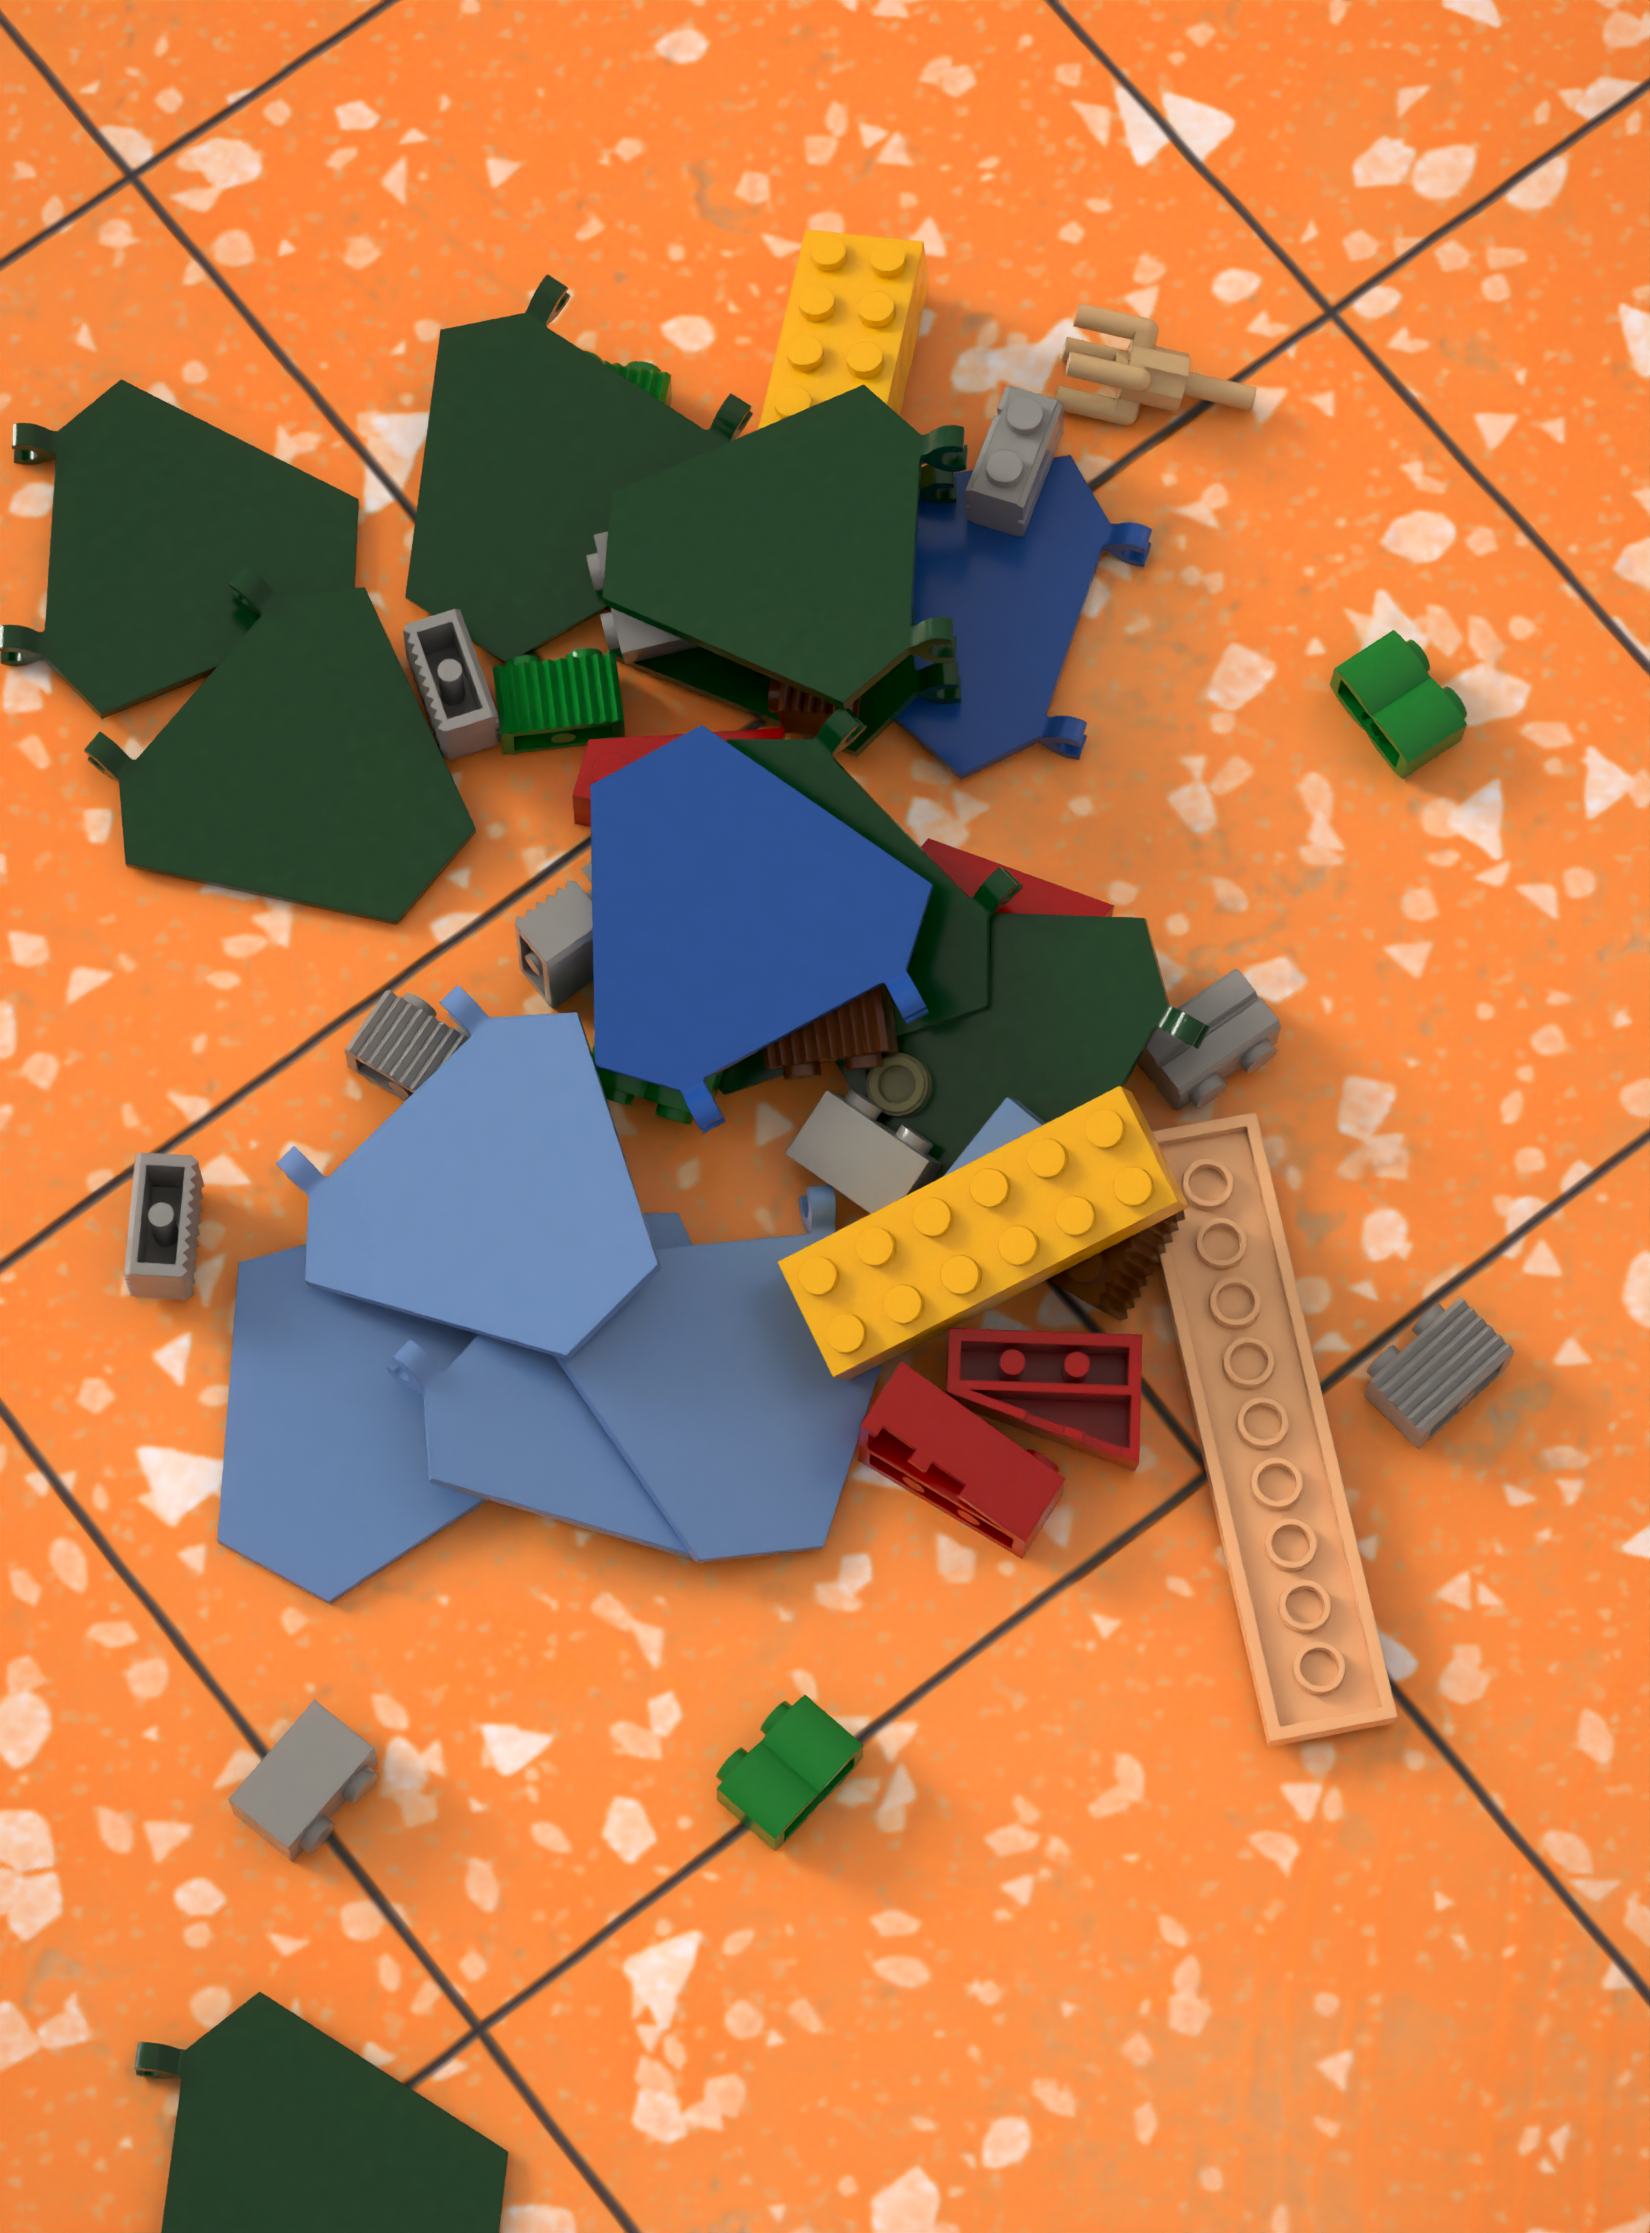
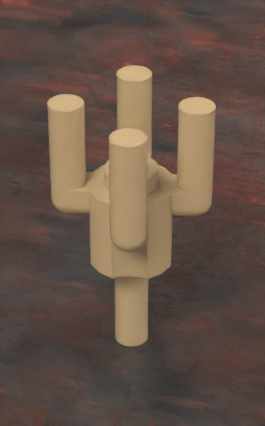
(1140, 373)

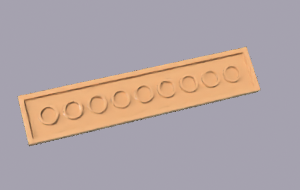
(1268, 1442)

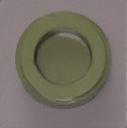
(900, 1085)

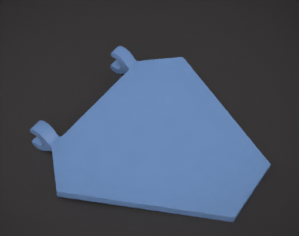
(488, 1193)
(728, 1396)
(522, 1436)
(321, 1438)

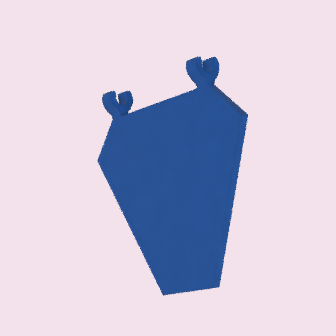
(1011, 616)
(732, 916)

